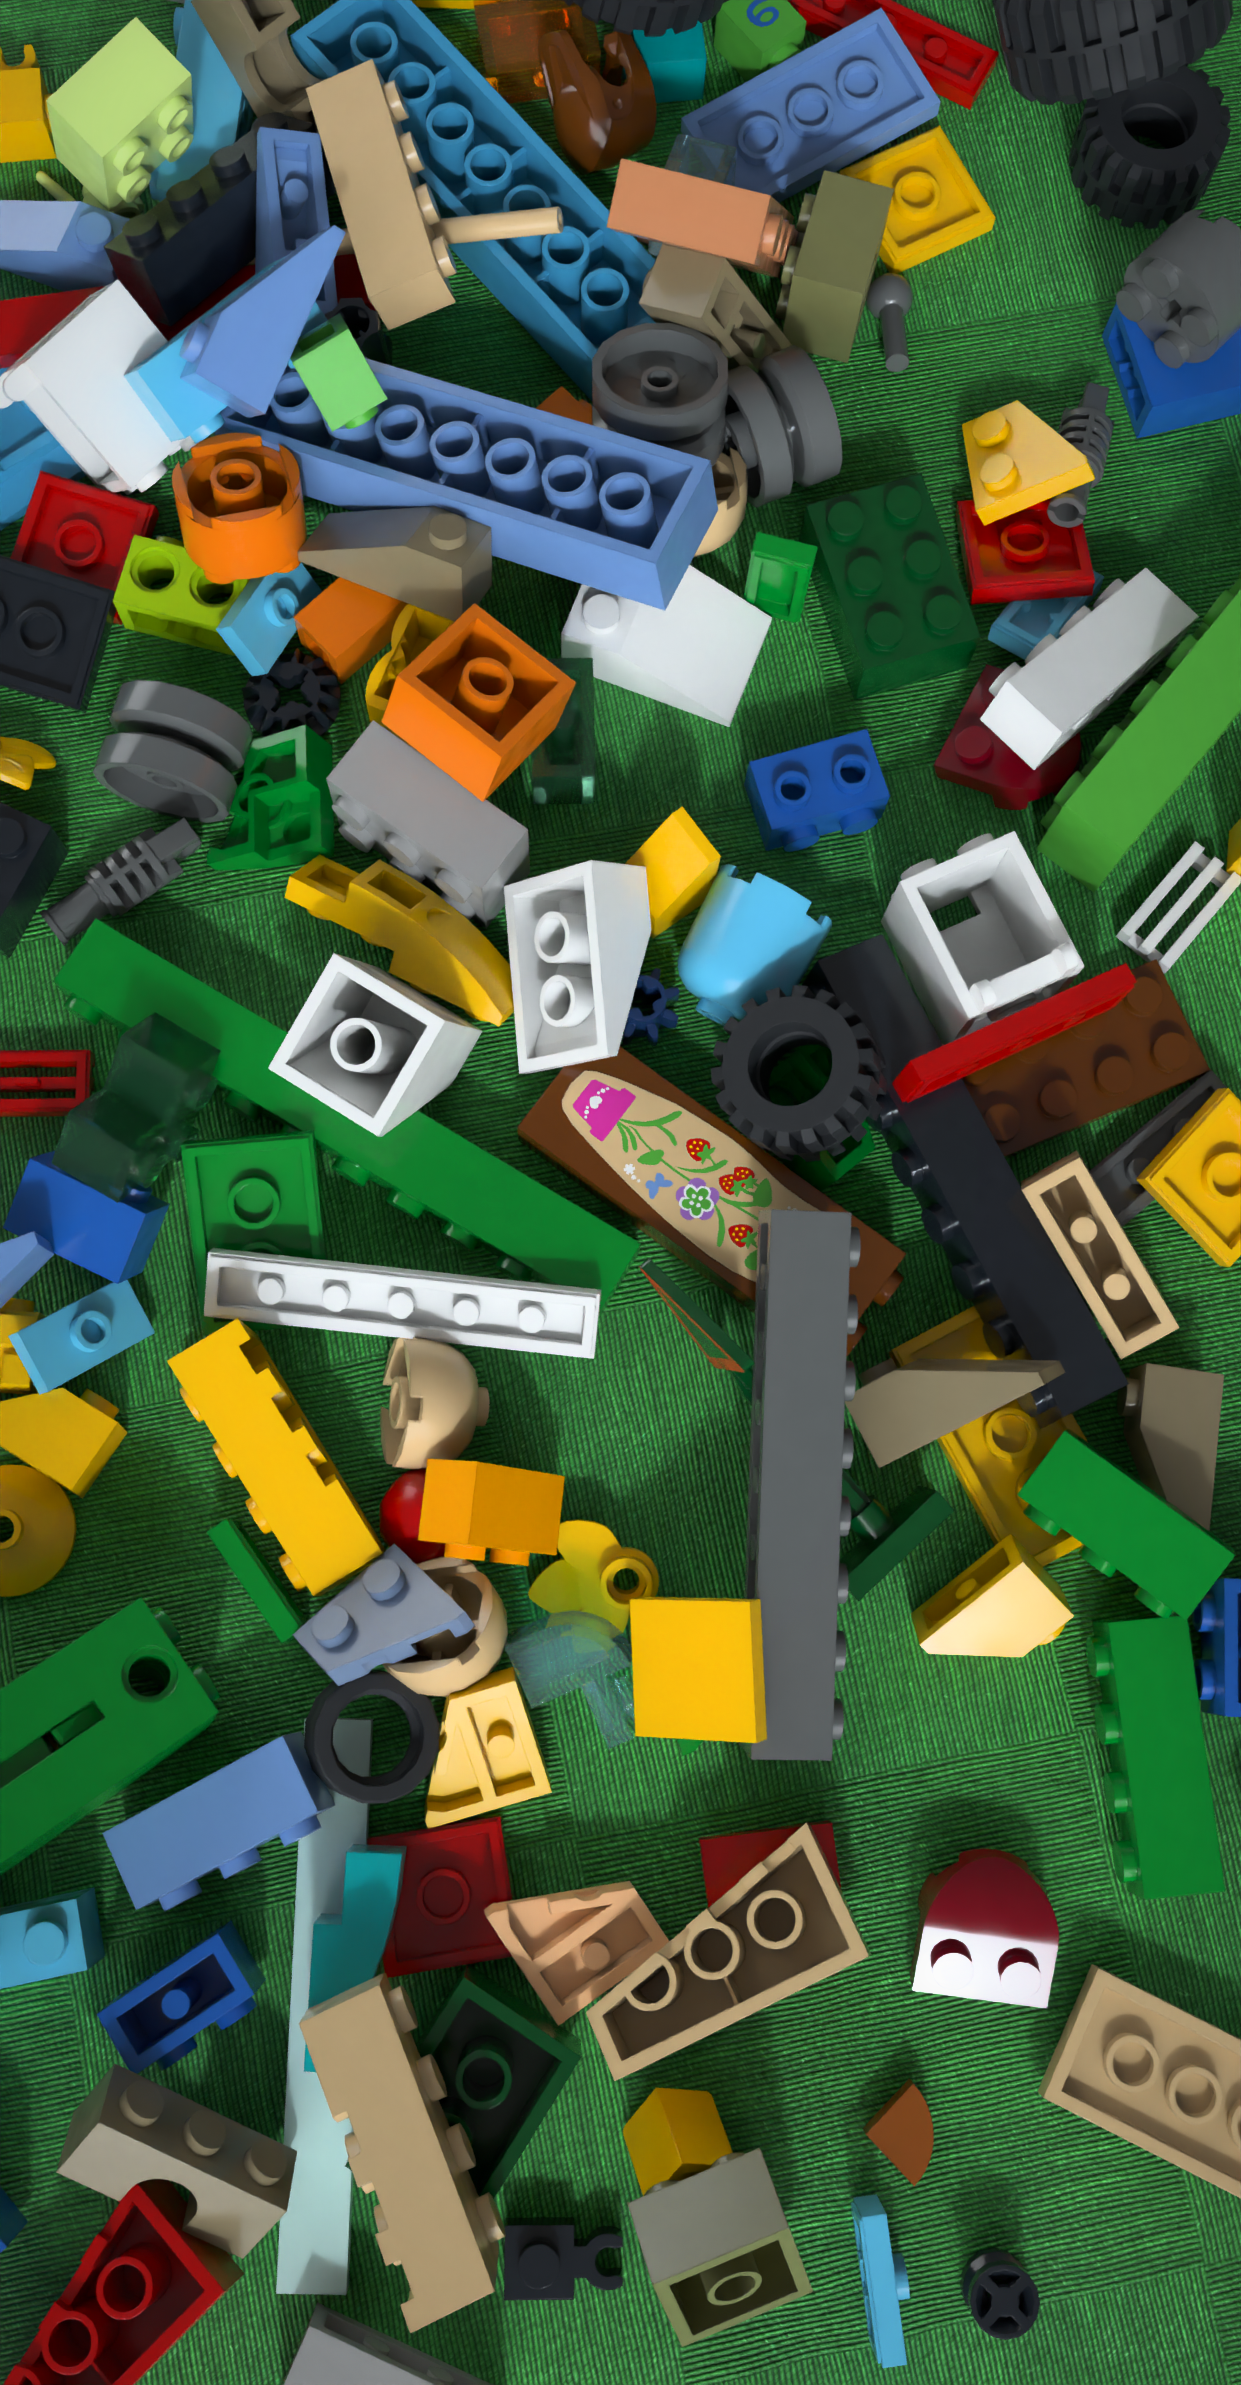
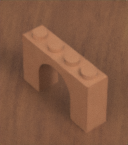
(702, 217)

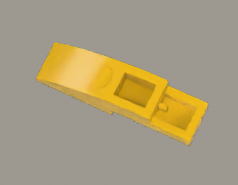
(430, 939)

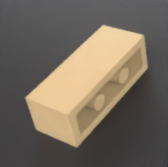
(1099, 1255)

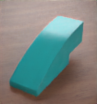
(352, 1943)

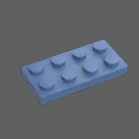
(819, 109)

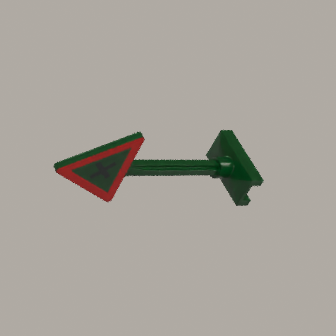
(883, 1535)

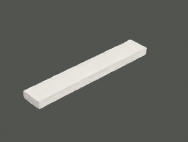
(402, 1302)

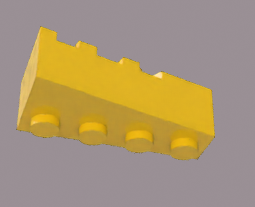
(277, 1457)

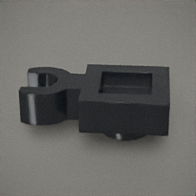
(546, 2258)

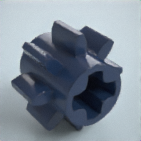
(651, 993)

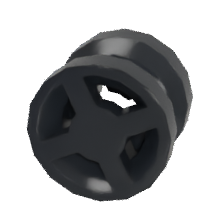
(1010, 2307)

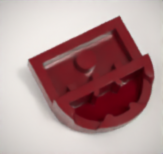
(983, 762)
(986, 1931)

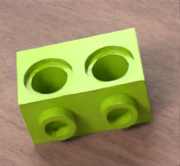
(180, 608)

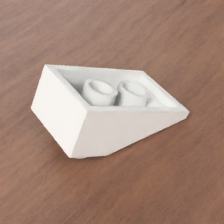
(686, 656)
(575, 960)

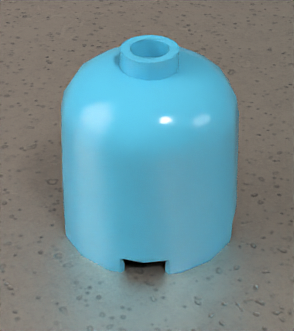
(747, 944)

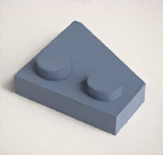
(379, 1618)

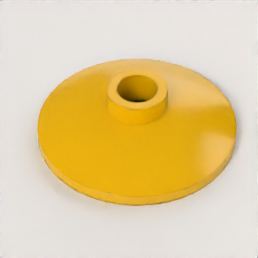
(42, 1529)

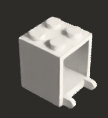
(81, 394)
(989, 963)

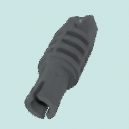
(1091, 434)
(123, 879)

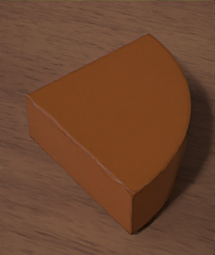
(904, 2131)

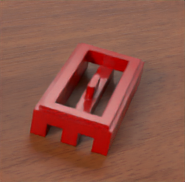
(81, 1084)

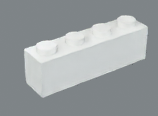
(1087, 667)

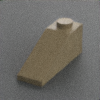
(711, 298)
(407, 554)
(933, 1397)
(1174, 1433)

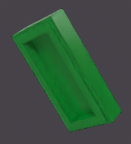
(779, 576)
(258, 1578)

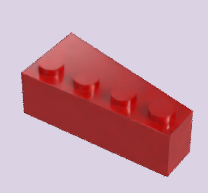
(129, 2297)

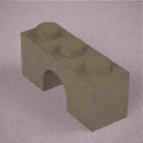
(259, 54)
(145, 2132)

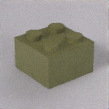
(832, 264)
(718, 2246)

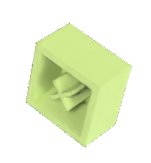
(123, 115)

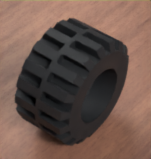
(1145, 181)
(770, 1033)

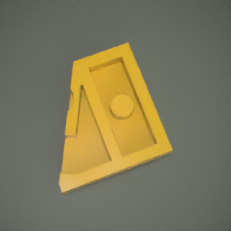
(1018, 462)
(485, 1752)

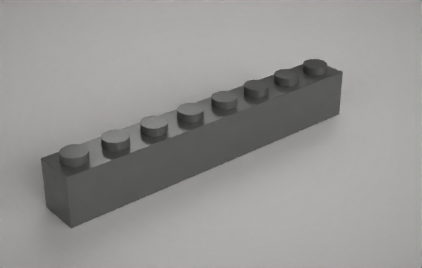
(797, 1473)

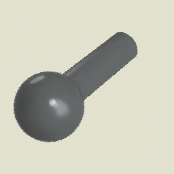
(890, 301)

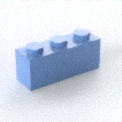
(219, 1823)

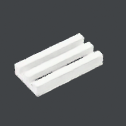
(1209, 871)

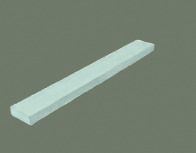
(319, 2211)

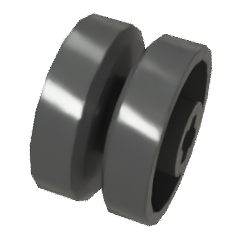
(662, 388)
(782, 425)
(173, 751)

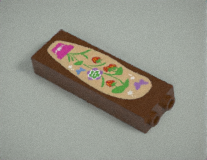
(684, 1175)

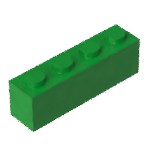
(1155, 1757)

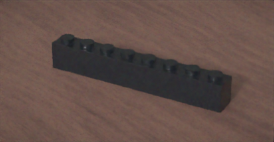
(972, 1196)

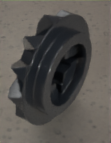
(318, 690)

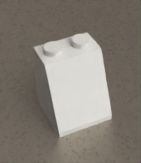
(372, 1045)

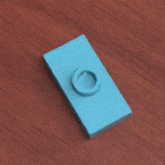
(263, 618)
(1029, 621)
(81, 1335)
(882, 2280)

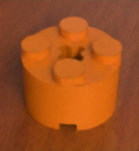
(240, 508)

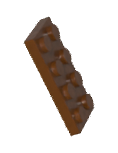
(1090, 1068)

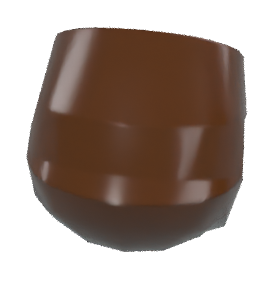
(591, 112)

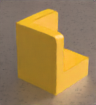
(674, 2136)

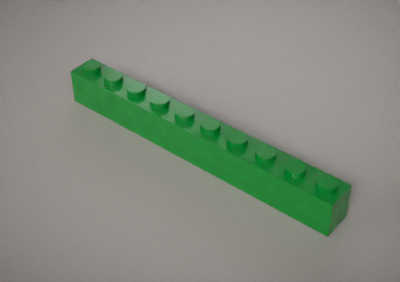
(416, 1161)

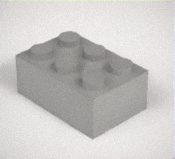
(427, 824)

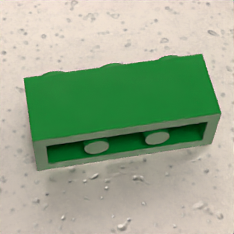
(1125, 1526)

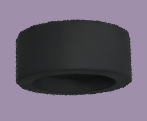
(406, 1774)

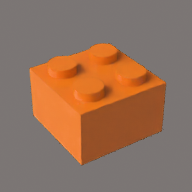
(477, 701)

